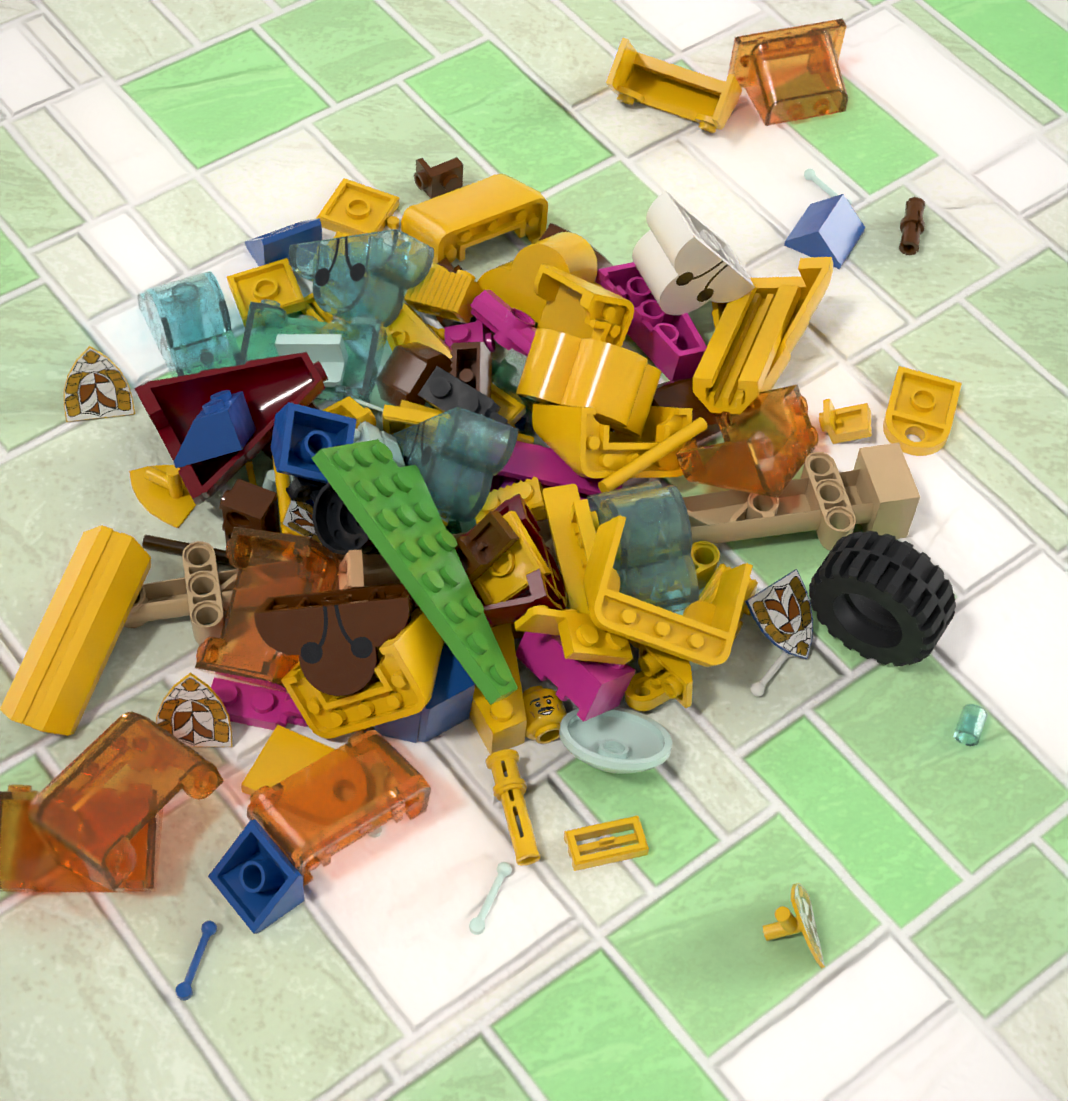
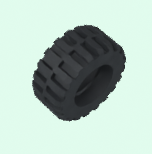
(882, 598)

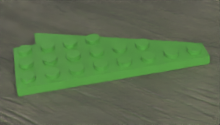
(410, 535)

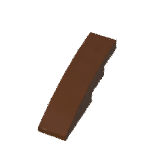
(484, 545)

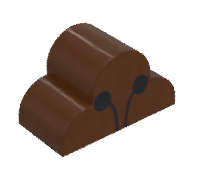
(336, 632)

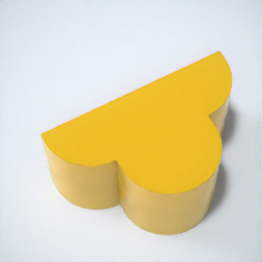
(516, 279)
(590, 374)

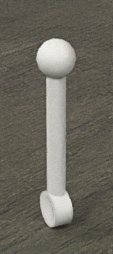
(758, 688)

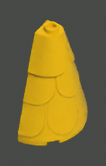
(813, 283)

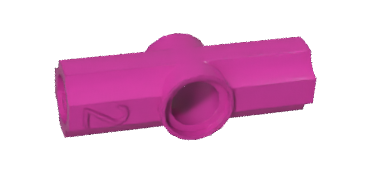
(511, 326)

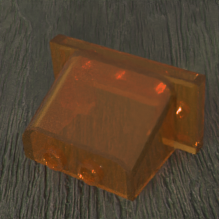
(792, 71)

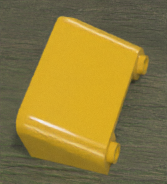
(476, 215)
(581, 307)
(599, 453)
(397, 689)

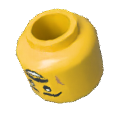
(543, 714)

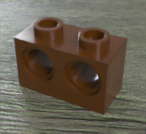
(249, 508)

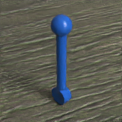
(184, 989)

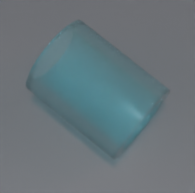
(970, 725)

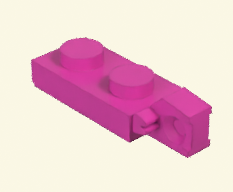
(257, 705)

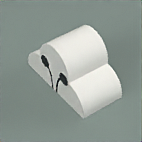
(686, 260)

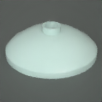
(616, 741)

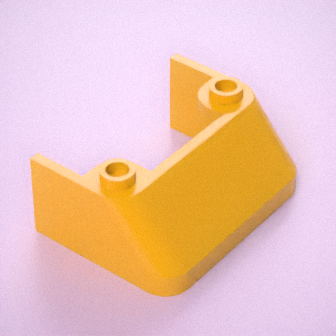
(672, 88)
(699, 635)

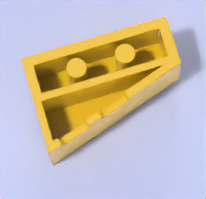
(504, 722)

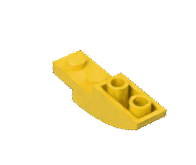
(669, 670)

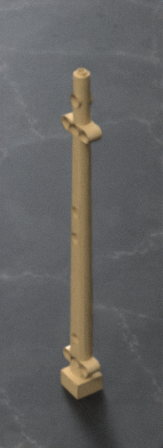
(873, 494)

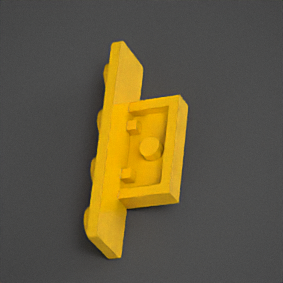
(573, 536)
(578, 635)

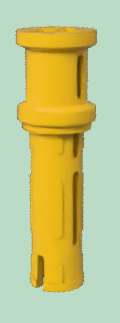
(511, 789)

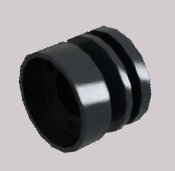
(337, 526)

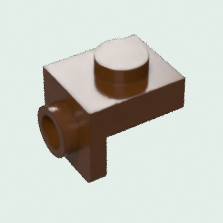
(440, 178)

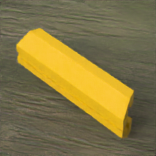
(743, 349)
(78, 632)

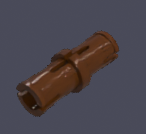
(912, 226)

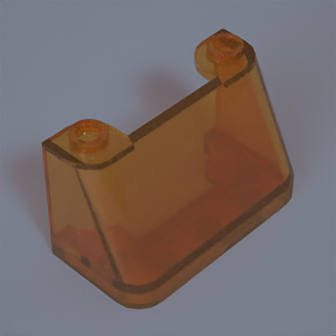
(267, 567)
(113, 793)
(339, 800)

